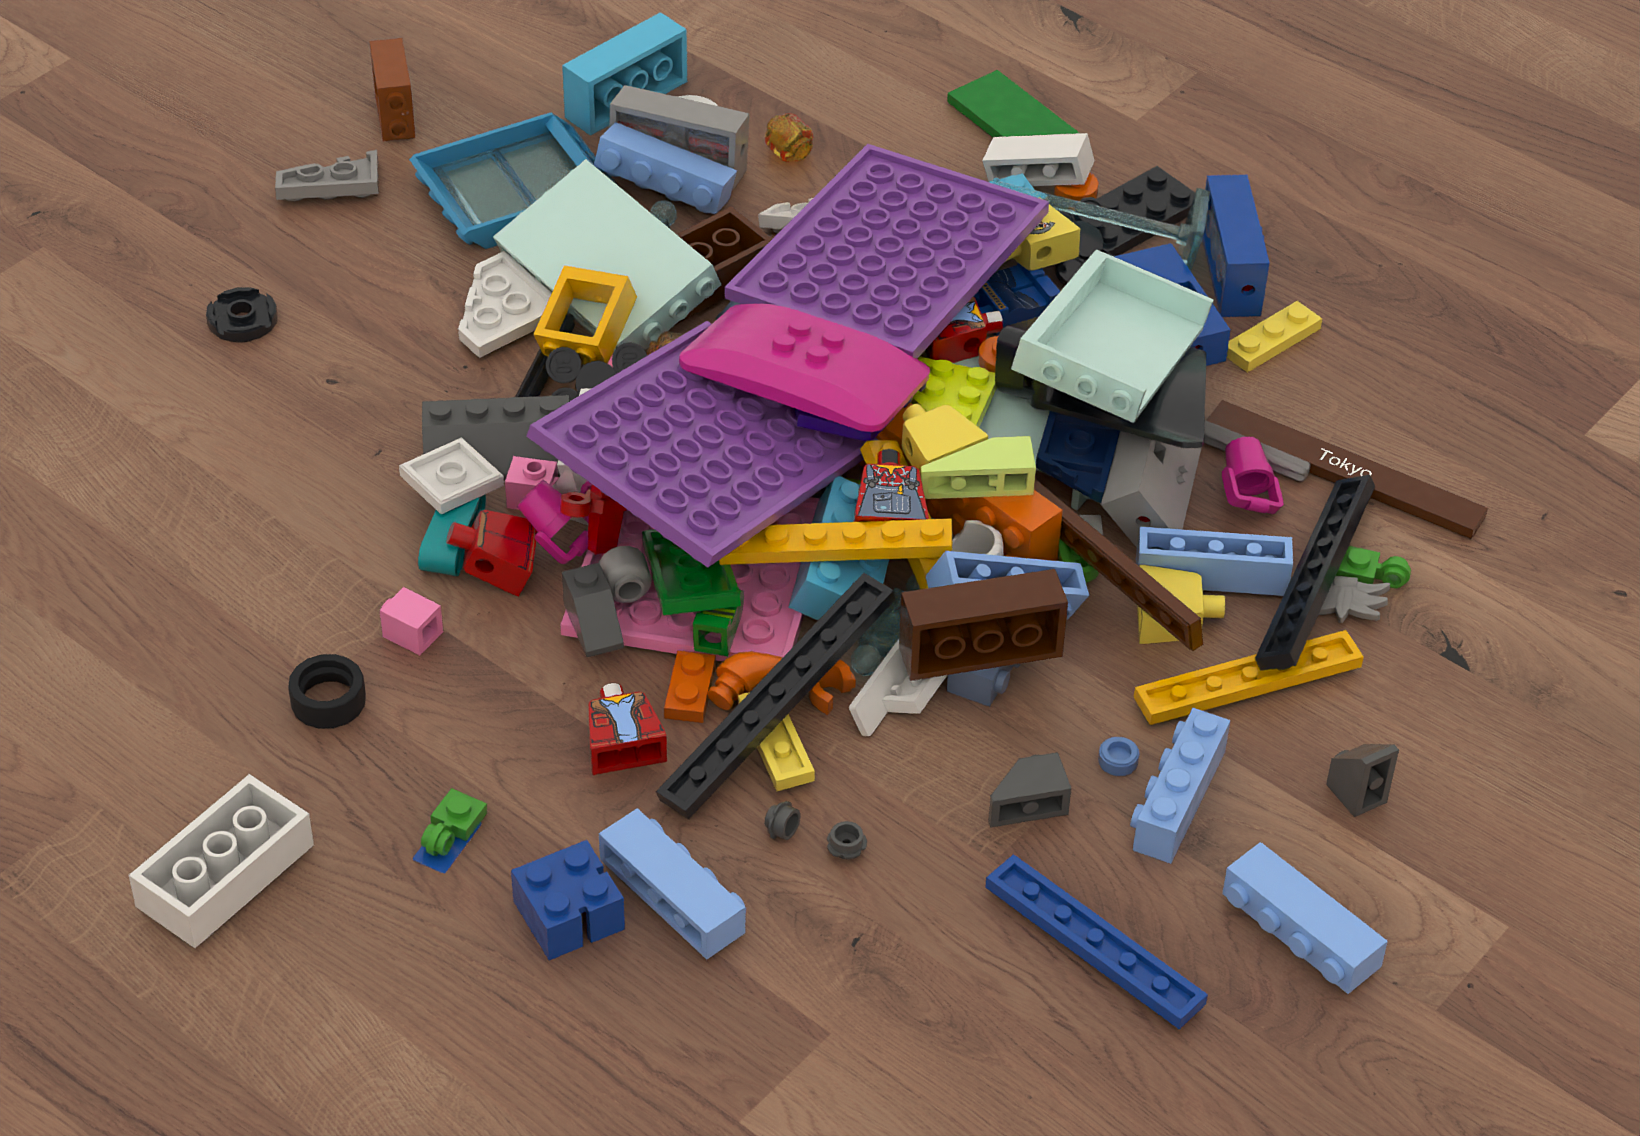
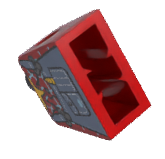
(890, 491)

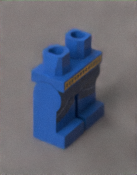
(1016, 294)

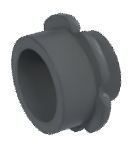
(782, 820)
(845, 833)

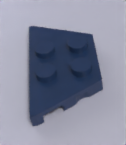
(1077, 453)

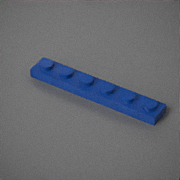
(1096, 941)

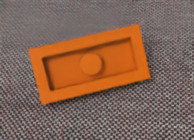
(689, 686)

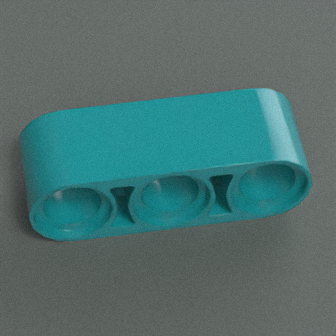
(434, 552)

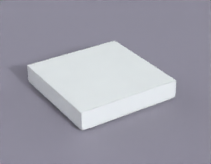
(451, 475)

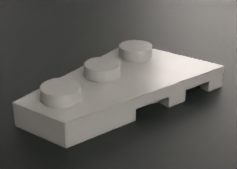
(340, 179)

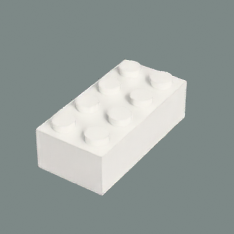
(221, 860)

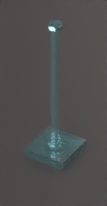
(1186, 235)

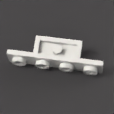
(891, 691)

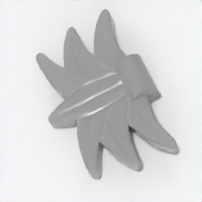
(1354, 598)

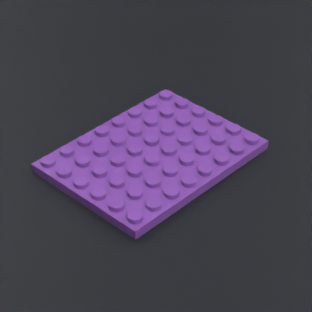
(890, 248)
(693, 452)

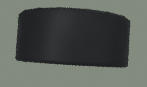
(327, 669)

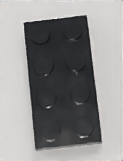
(1150, 196)

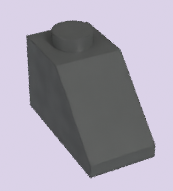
(592, 609)
(1363, 776)
(1031, 791)

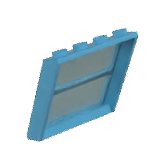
(499, 173)

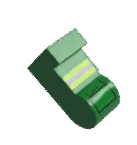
(718, 621)

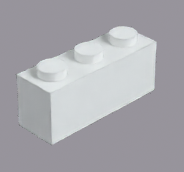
(1041, 158)

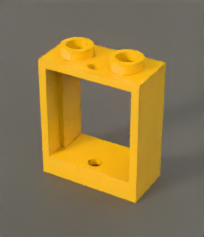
(592, 286)

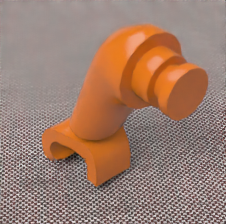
(746, 669)

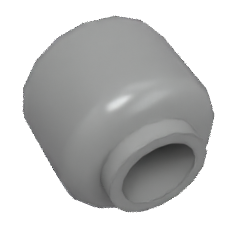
(626, 573)

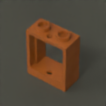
(392, 89)

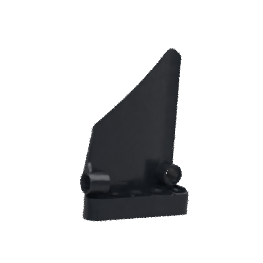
(1170, 417)

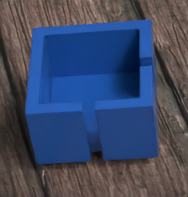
(559, 889)

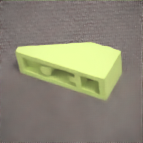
(983, 470)

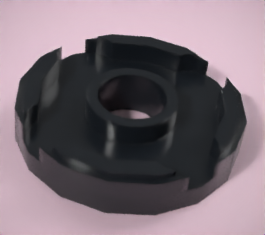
(230, 327)

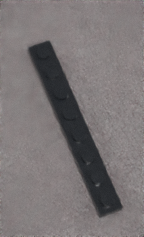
(1314, 574)
(775, 696)

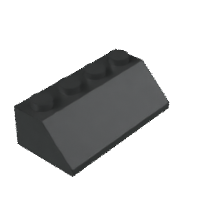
(491, 426)

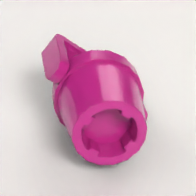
(1248, 475)
(542, 510)

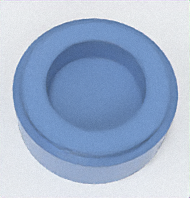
(1118, 756)

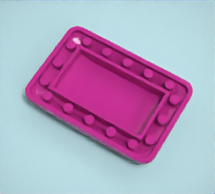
(807, 364)

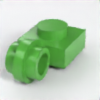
(1365, 566)
(454, 817)

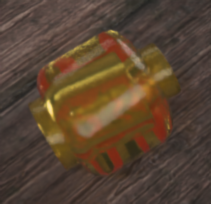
(789, 137)

